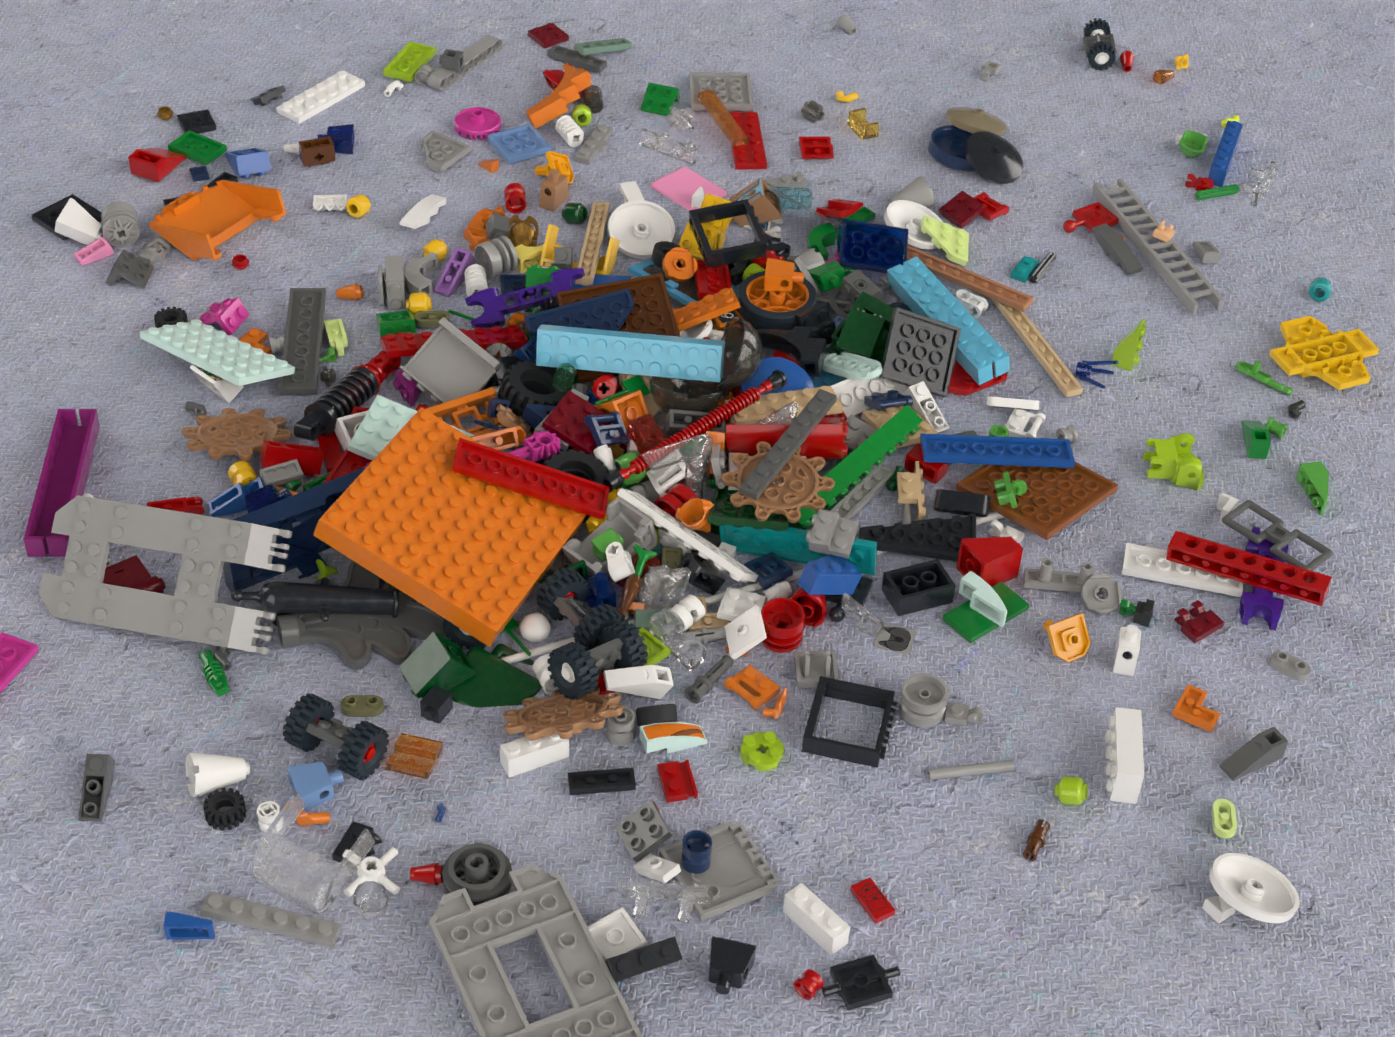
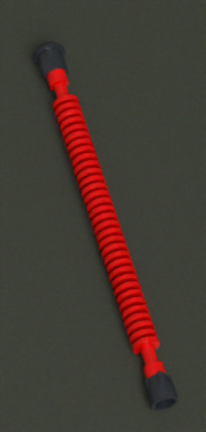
(699, 427)

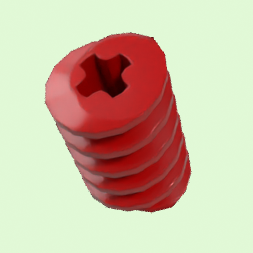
(611, 382)

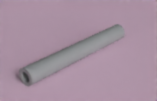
(968, 770)

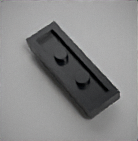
(601, 781)

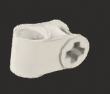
(970, 302)
(619, 562)

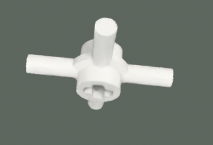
(373, 870)

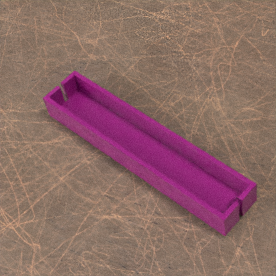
(61, 479)

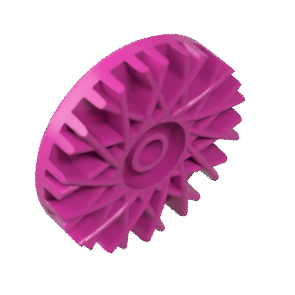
(477, 122)

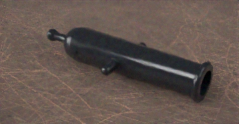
(322, 599)

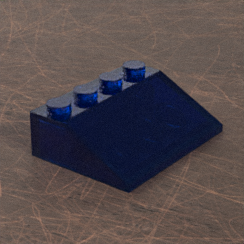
(871, 245)

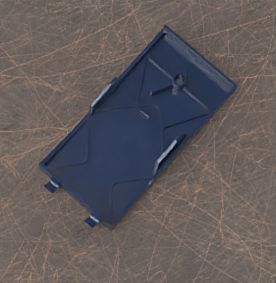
(296, 514)

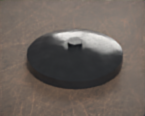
(993, 157)

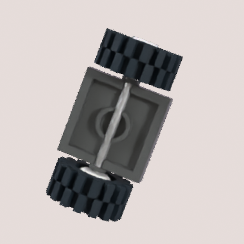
(1099, 44)

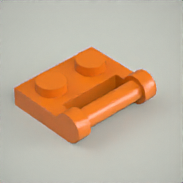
(756, 683)

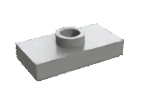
(281, 473)

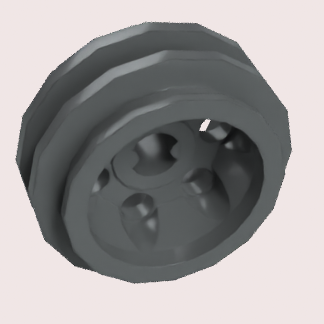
(477, 864)

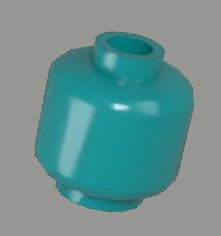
(1320, 289)

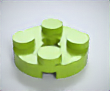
(765, 741)

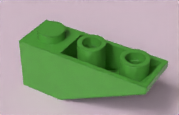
(1314, 481)

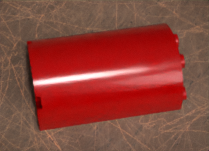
(823, 441)

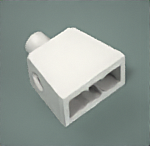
(1127, 640)

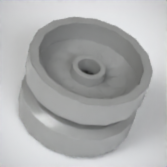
(923, 700)

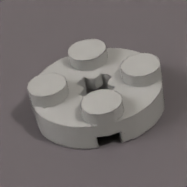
(1107, 585)

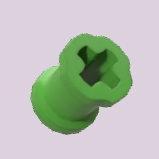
(1276, 427)

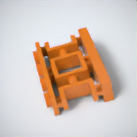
(467, 406)

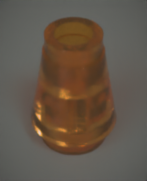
(1162, 76)

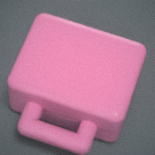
(682, 184)

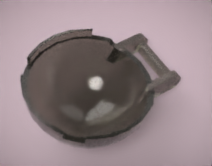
(741, 354)
(685, 394)

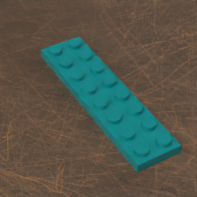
(792, 546)

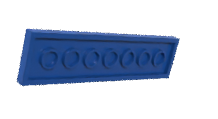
(997, 450)

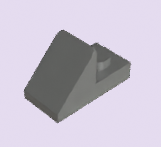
(563, 257)

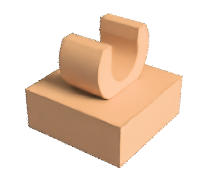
(1164, 233)

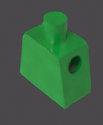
(829, 275)

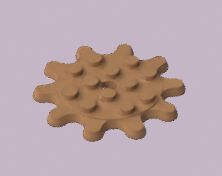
(235, 433)
(796, 491)
(561, 715)

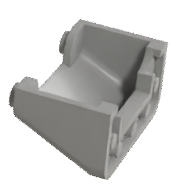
(622, 519)

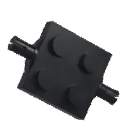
(861, 982)

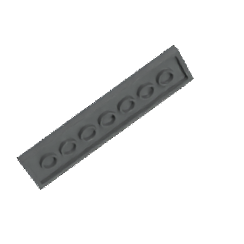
(303, 340)

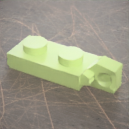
(336, 335)

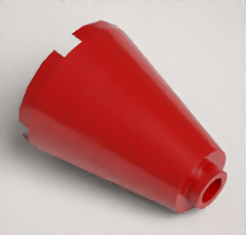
(813, 606)

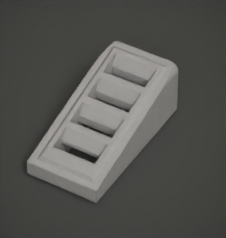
(1207, 252)

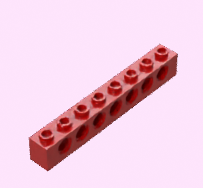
(1249, 568)

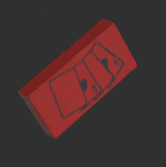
(872, 900)

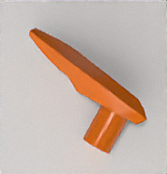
(779, 706)

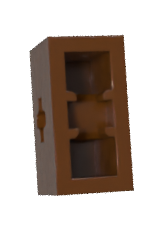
(317, 151)

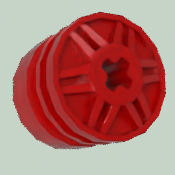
(783, 624)

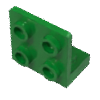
(659, 99)

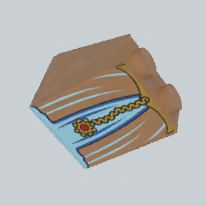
(765, 203)

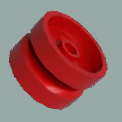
(675, 498)

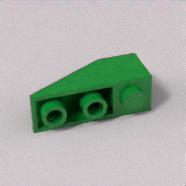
(1256, 439)

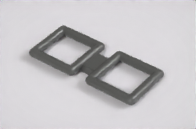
(1277, 535)

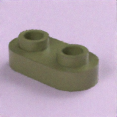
(430, 318)
(362, 705)

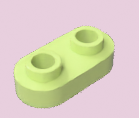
(1224, 823)

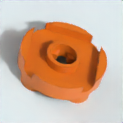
(675, 273)

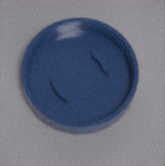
(948, 147)

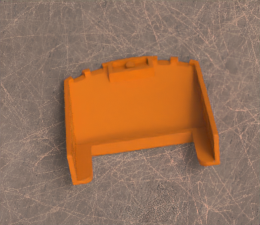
(215, 214)

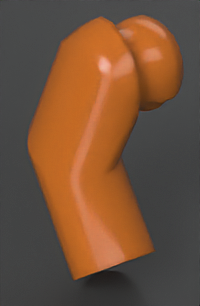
(516, 319)

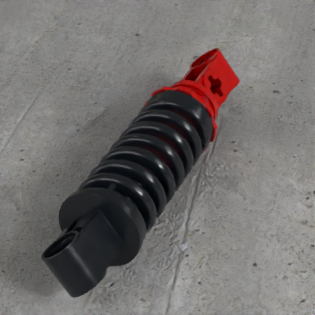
(340, 400)

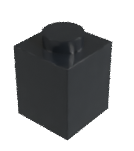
(436, 704)

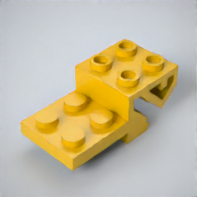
(713, 230)

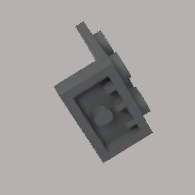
(131, 269)

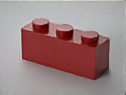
(308, 457)

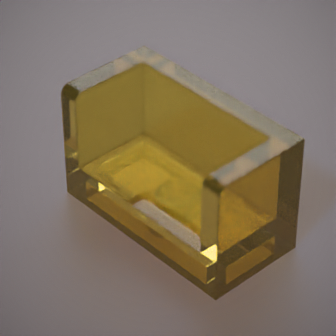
(860, 126)

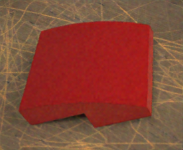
(816, 147)
(840, 208)

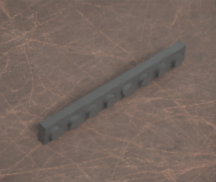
(787, 444)

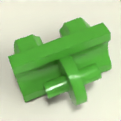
(1006, 490)

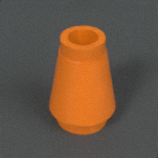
(350, 292)

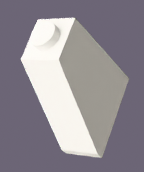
(78, 224)

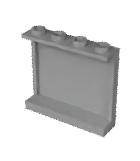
(450, 365)

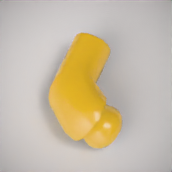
(846, 98)

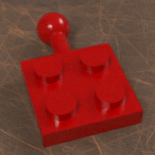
(1090, 217)

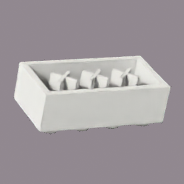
(1124, 755)

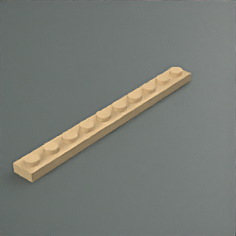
(593, 242)
(1041, 350)

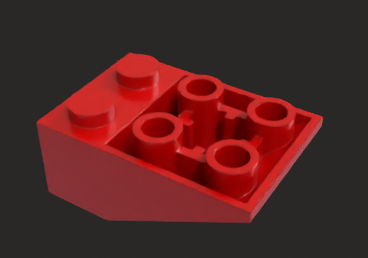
(154, 163)

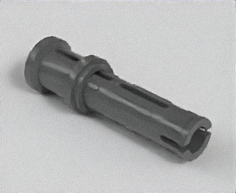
(704, 683)

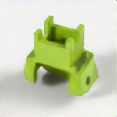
(1174, 461)

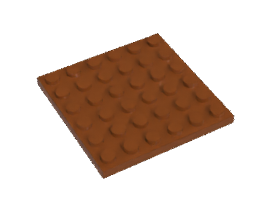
(1052, 496)

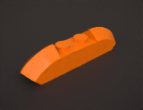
(502, 438)

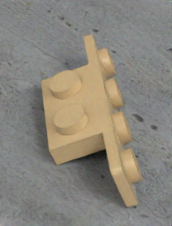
(910, 488)

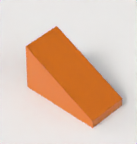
(490, 165)

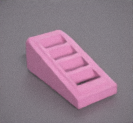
(98, 250)

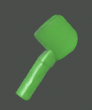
(330, 355)

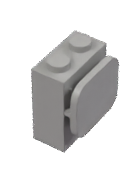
(392, 283)

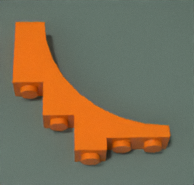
(564, 94)

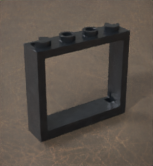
(729, 254)
(853, 693)

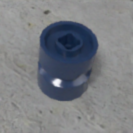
(696, 852)

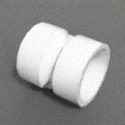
(688, 611)
(542, 673)

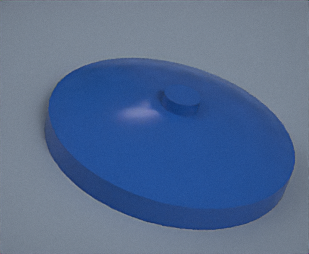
(796, 376)

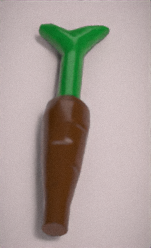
(634, 581)

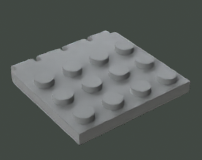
(735, 873)

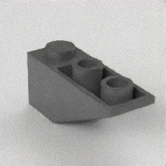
(1255, 754)
(96, 786)

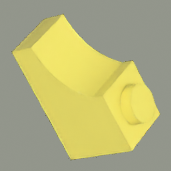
(528, 256)

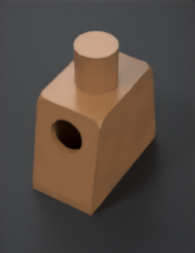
(553, 191)

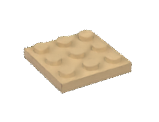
(879, 418)

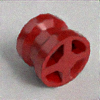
(808, 984)

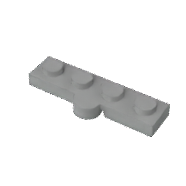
(595, 143)

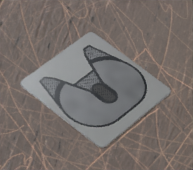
(896, 639)

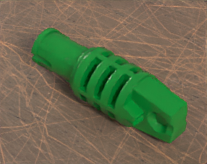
(214, 673)

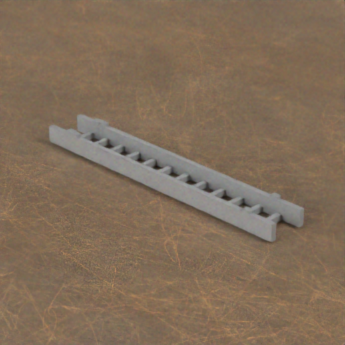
(1134, 204)

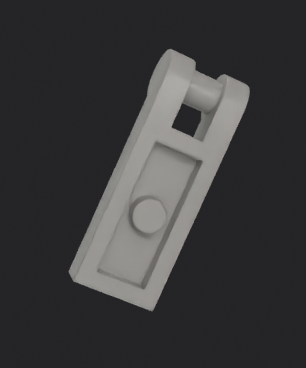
(795, 181)

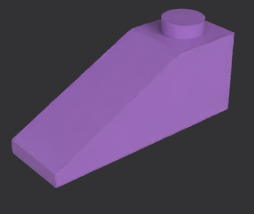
(454, 272)

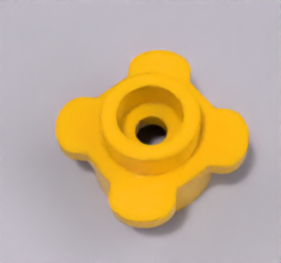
(1179, 59)

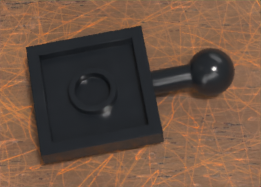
(860, 594)

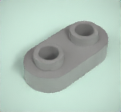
(1290, 666)

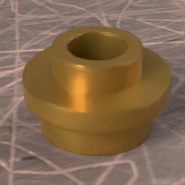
(165, 113)

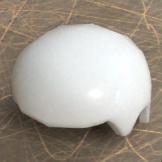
(535, 627)

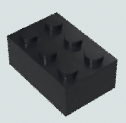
(918, 587)

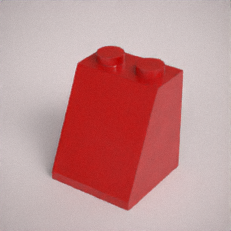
(990, 558)

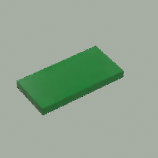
(974, 625)

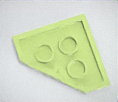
(946, 237)

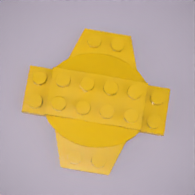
(1324, 354)

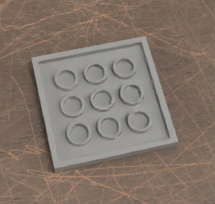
(730, 88)

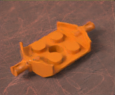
(476, 229)

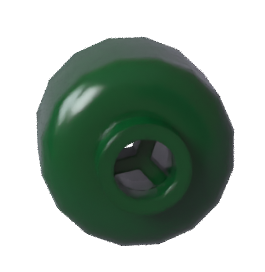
(574, 213)

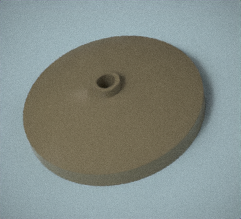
(975, 120)

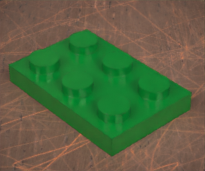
(197, 147)

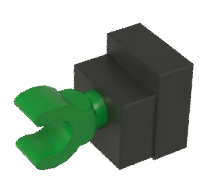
(1142, 612)

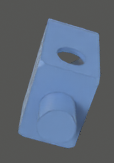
(313, 783)

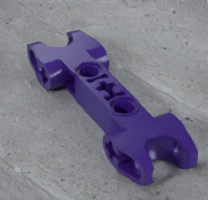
(496, 305)
(1261, 601)

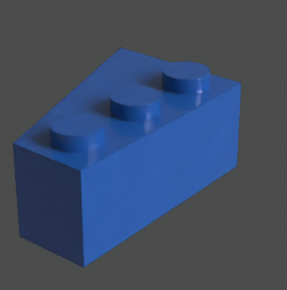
(830, 576)

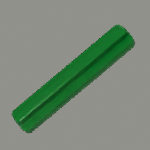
(1217, 192)

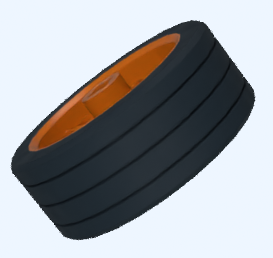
(773, 308)

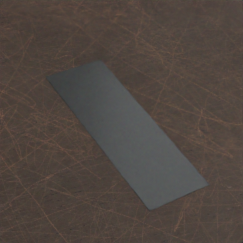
(803, 206)

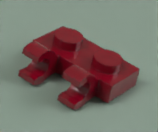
(1202, 625)

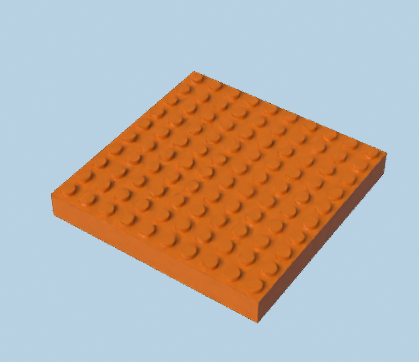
(445, 535)

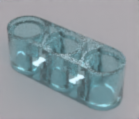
(801, 195)

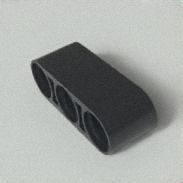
(961, 503)

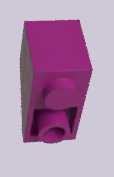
(407, 388)

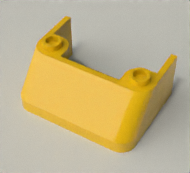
(605, 263)

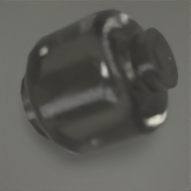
(812, 111)

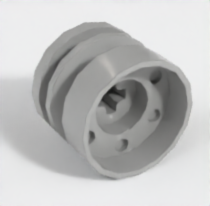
(120, 224)
(496, 256)

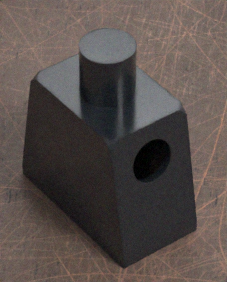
(698, 567)
(730, 963)

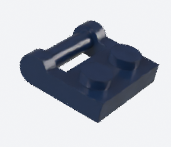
(887, 400)
(607, 434)
(773, 566)

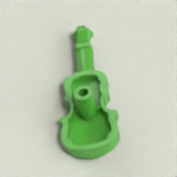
(1253, 371)

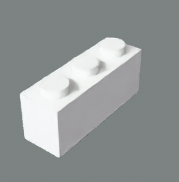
(527, 755)
(816, 919)

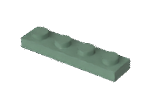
(602, 46)

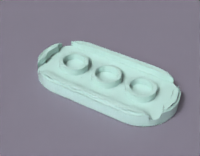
(852, 366)

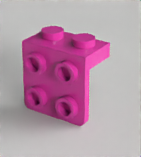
(228, 314)

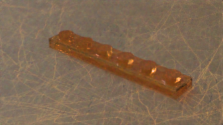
(722, 118)

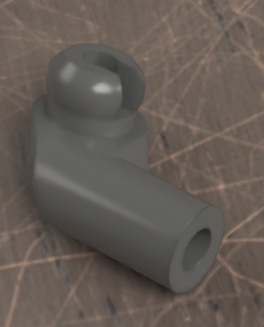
(198, 409)
(221, 655)

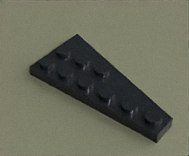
(923, 538)

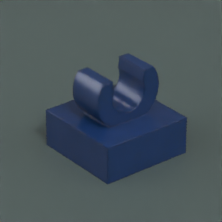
(493, 403)

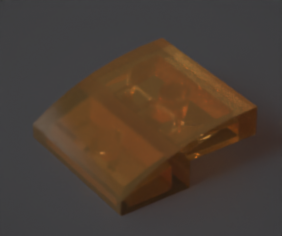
(414, 756)

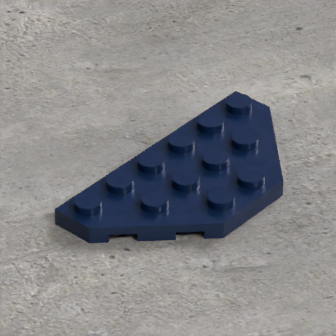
(600, 313)

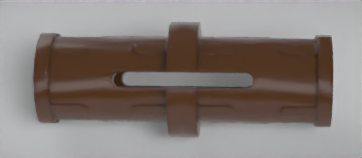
(1036, 840)

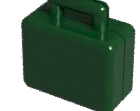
(496, 680)

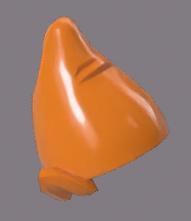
(695, 514)

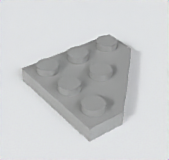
(442, 151)

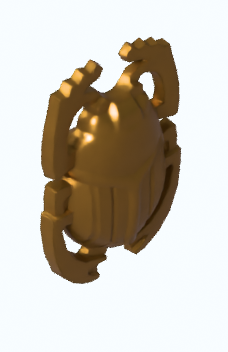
(523, 232)

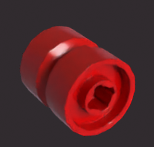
(515, 198)

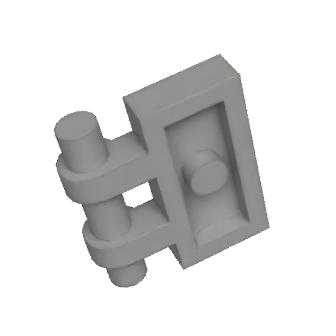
(718, 461)

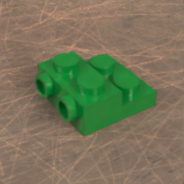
(396, 322)

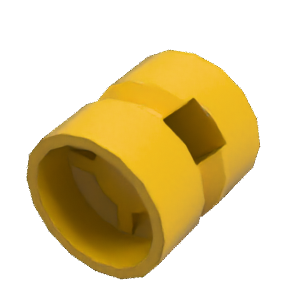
(242, 473)

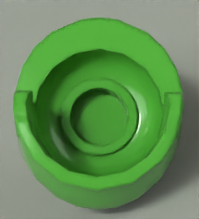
(1192, 143)
(624, 462)

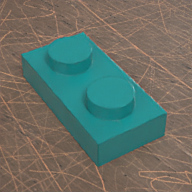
(1024, 269)

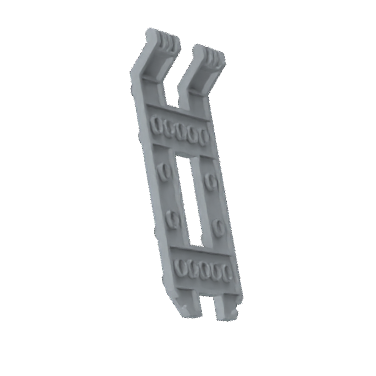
(193, 609)
(538, 906)

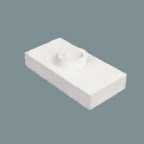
(657, 868)

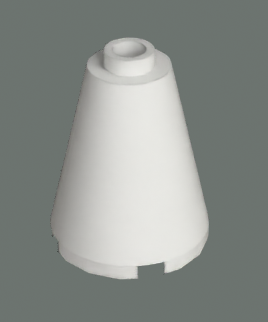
(213, 772)

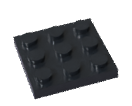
(48, 216)

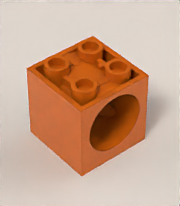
(628, 405)

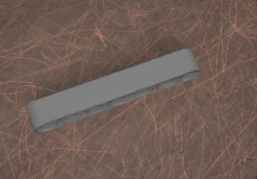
(473, 57)

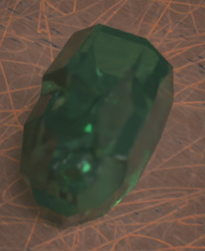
(564, 377)

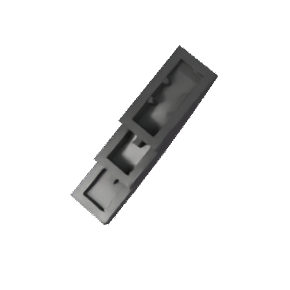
(1118, 249)

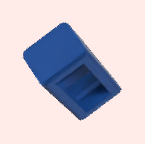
(527, 351)
(187, 927)

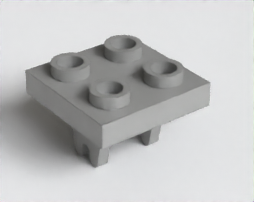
(812, 665)

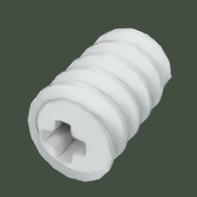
(569, 131)
(475, 279)

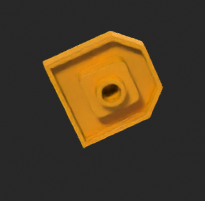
(559, 162)
(1068, 637)

